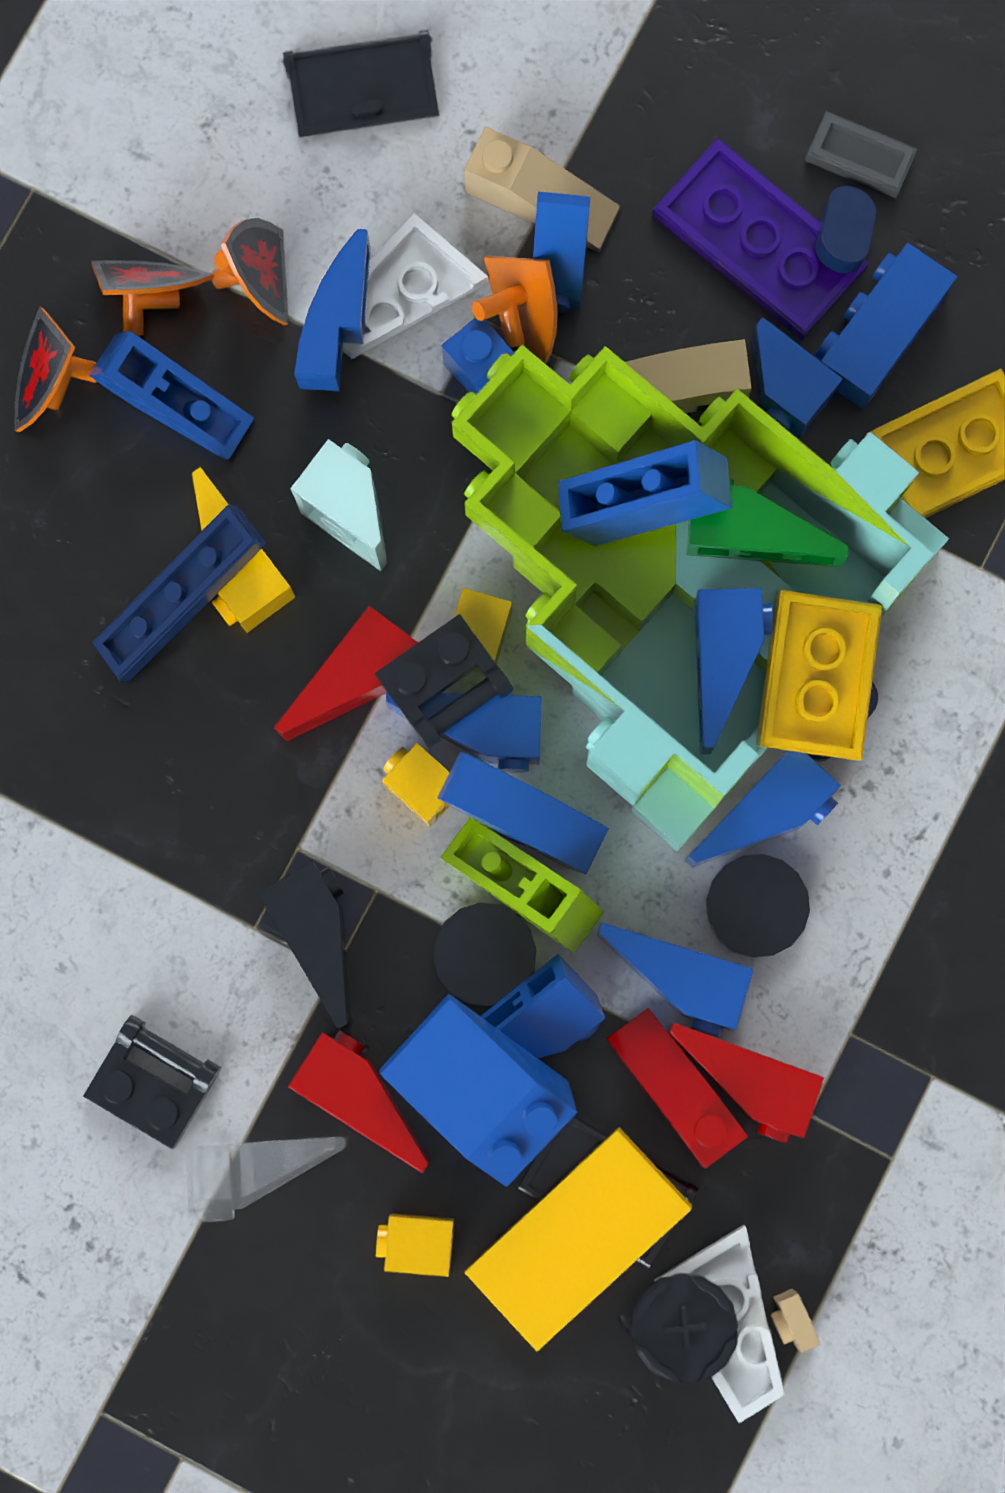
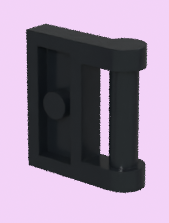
(433, 668)
(143, 1097)

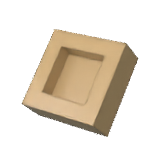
(793, 1321)

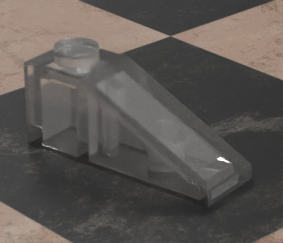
(239, 1174)

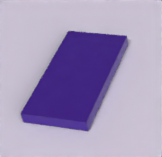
(754, 238)

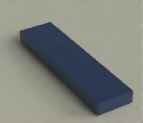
(179, 592)

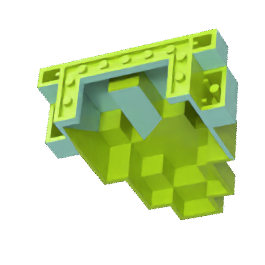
(624, 610)

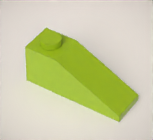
(523, 884)

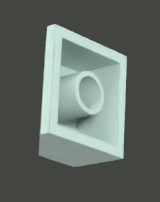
(342, 500)

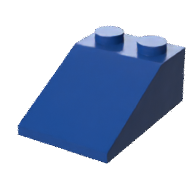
(480, 1089)

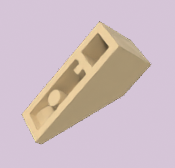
(512, 174)

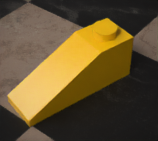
(258, 587)

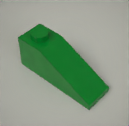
(762, 532)

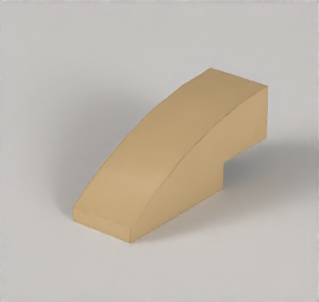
(697, 373)

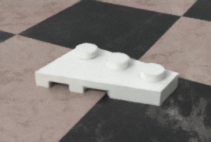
(411, 280)
(752, 1374)

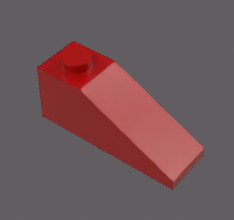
(347, 675)
(760, 1086)
(677, 1088)
(352, 1091)

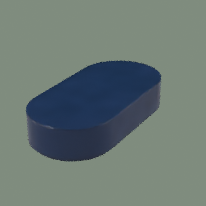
(845, 229)

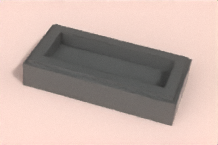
(861, 154)

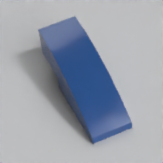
(335, 316)
(523, 813)

